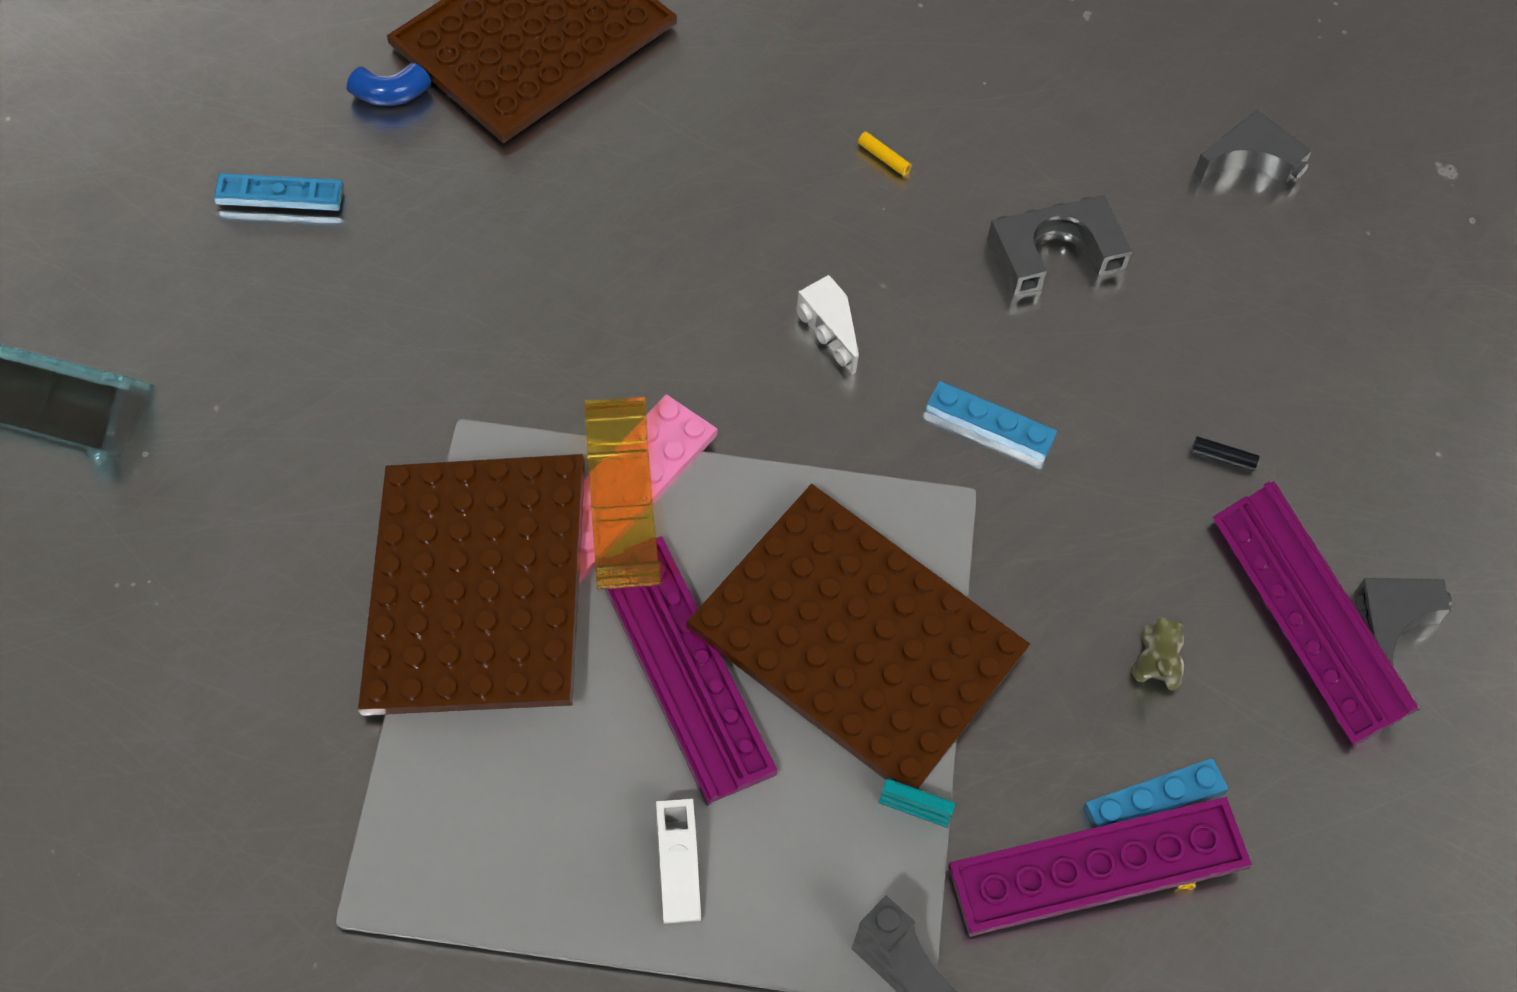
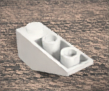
(829, 315)
(678, 861)

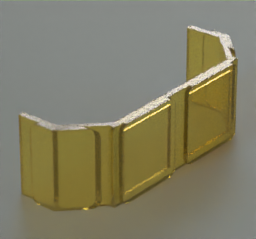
(621, 493)

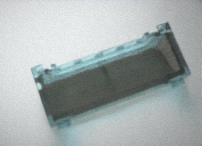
(69, 402)

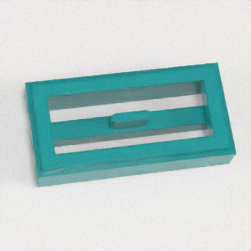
(917, 803)

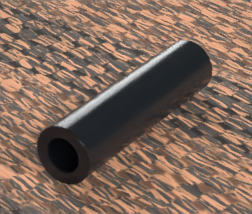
(1225, 453)

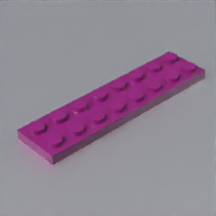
(1098, 866)

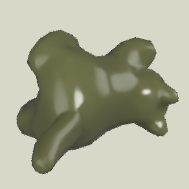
(1161, 654)

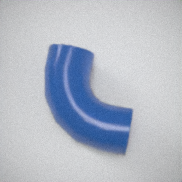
(388, 90)

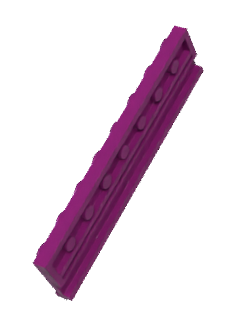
(1316, 614)
(692, 685)

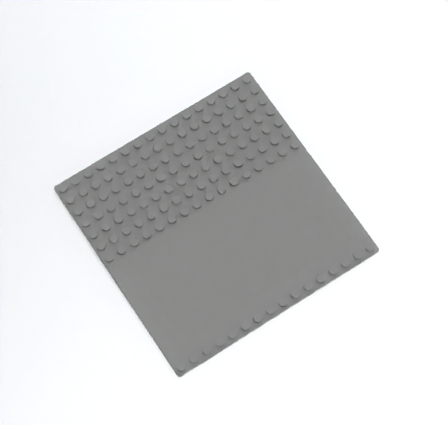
(544, 818)

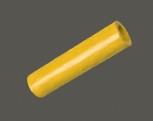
(884, 153)

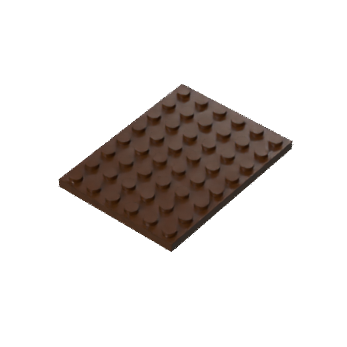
(524, 56)
(475, 586)
(858, 638)

